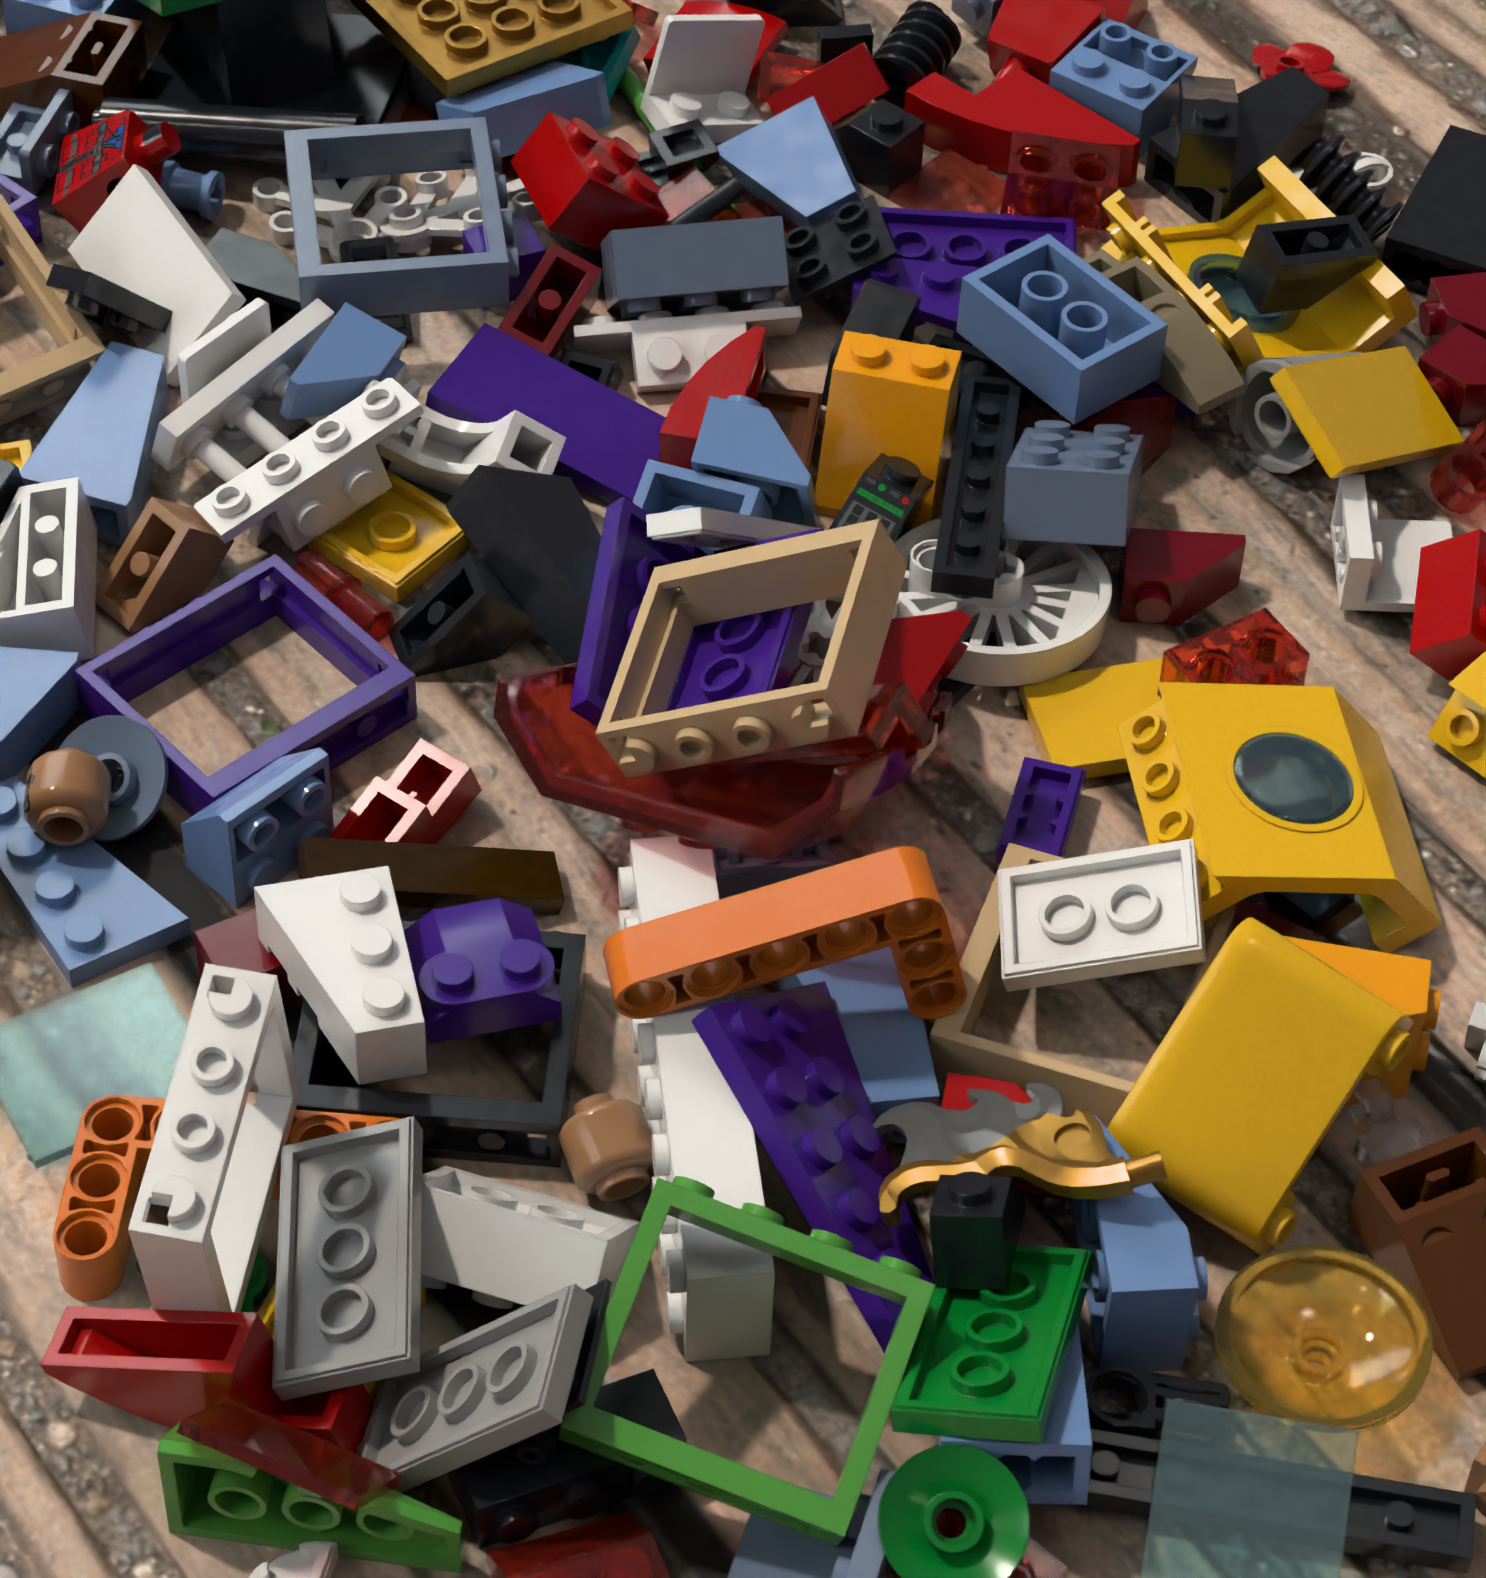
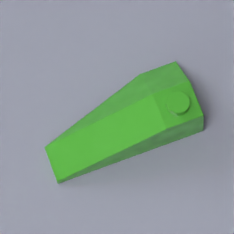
(235, 1502)

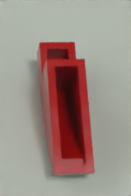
(983, 123)
(187, 1361)

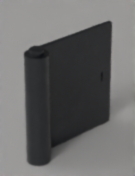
(186, 97)

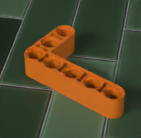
(791, 930)
(107, 1176)

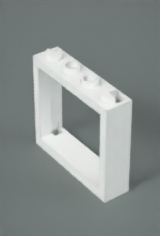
(215, 1150)

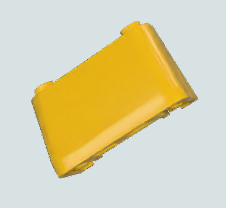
(1255, 1081)

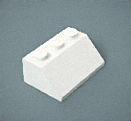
(514, 1240)

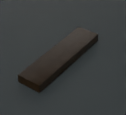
(443, 873)

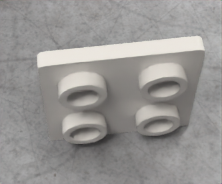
(704, 73)
(214, 354)
(1376, 556)

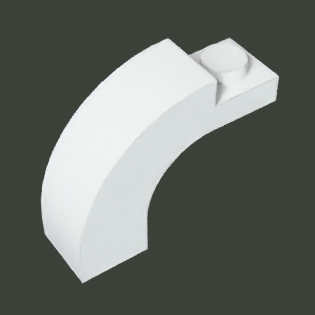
(445, 450)

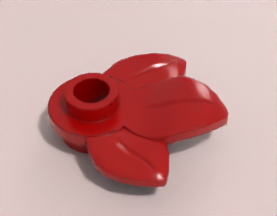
(1306, 57)

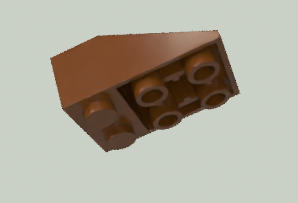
(85, 53)
(1429, 1227)

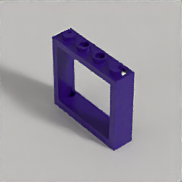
(342, 728)

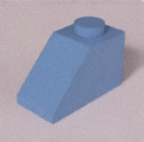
(342, 363)

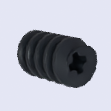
(915, 48)
(1343, 187)

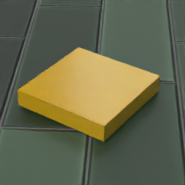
(394, 540)

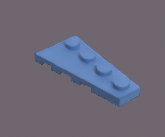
(80, 898)

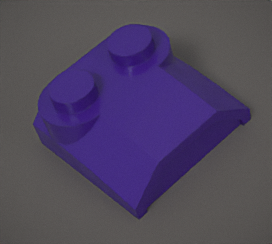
(481, 970)

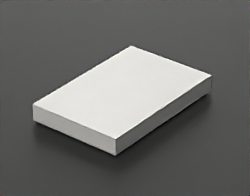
(1100, 915)

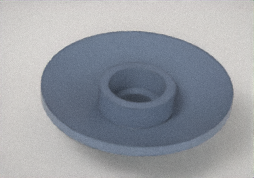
(127, 749)

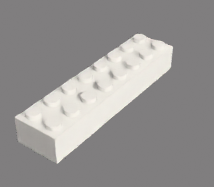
(699, 1131)

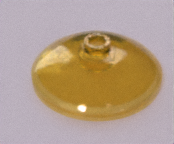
(1328, 1311)

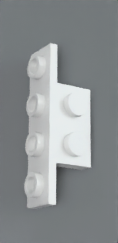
(674, 348)
(317, 474)

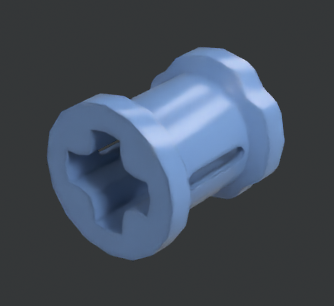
(193, 189)

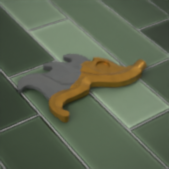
(1009, 1140)

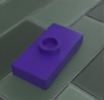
(1042, 807)

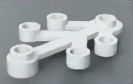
(330, 204)
(419, 221)

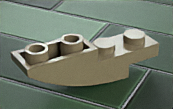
(1193, 360)

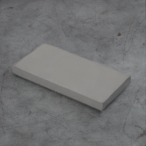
(349, 1259)
(480, 1390)

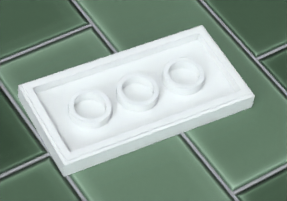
(154, 252)

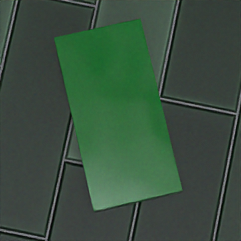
(995, 1357)

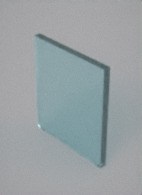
(82, 1048)
(1248, 1496)

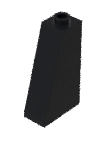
(1273, 119)
(1444, 217)
(536, 543)

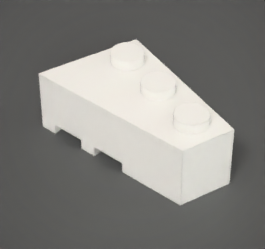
(48, 569)
(352, 965)

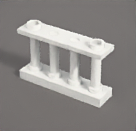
(230, 402)

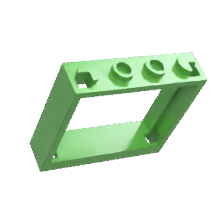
(710, 1473)

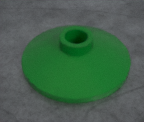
(974, 1487)

